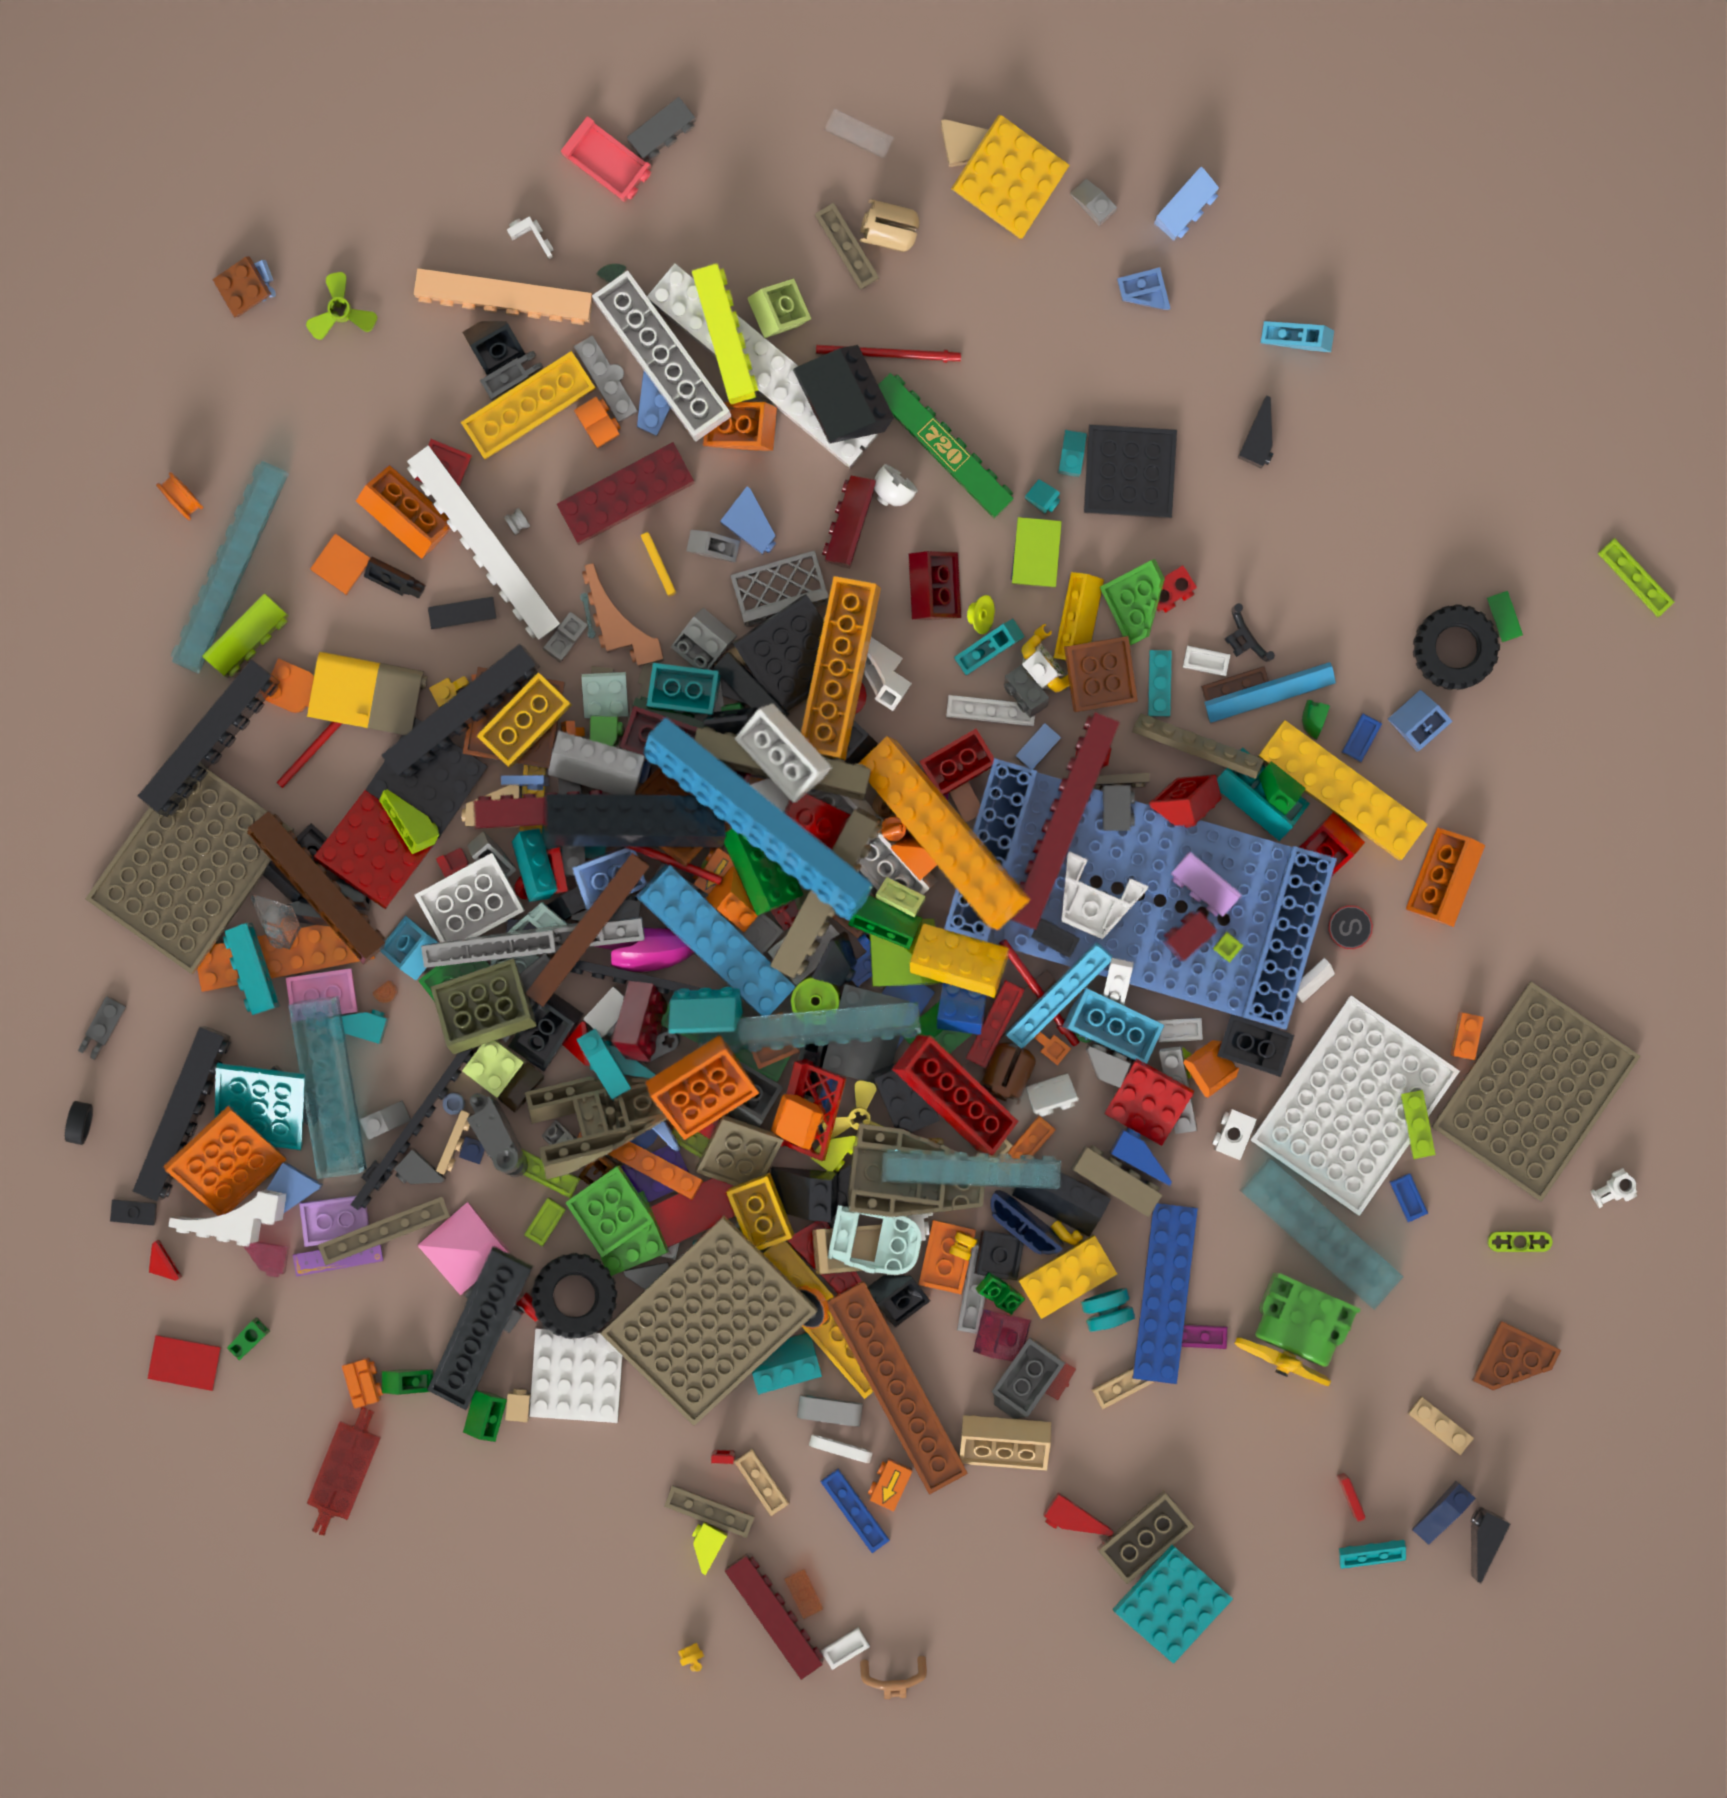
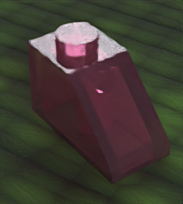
(269, 1257)

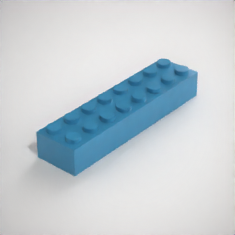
(715, 941)

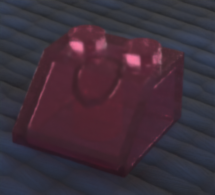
(1001, 1335)

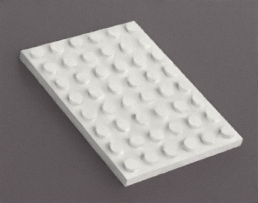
(1344, 1107)

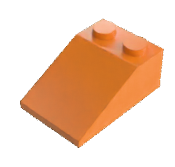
(747, 428)

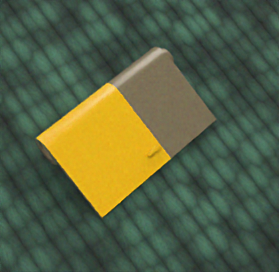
(365, 693)

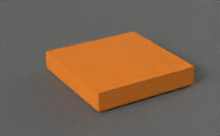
(340, 564)

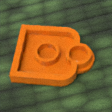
(294, 687)

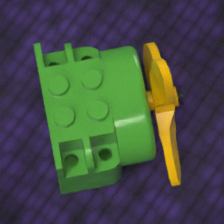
(1302, 1324)

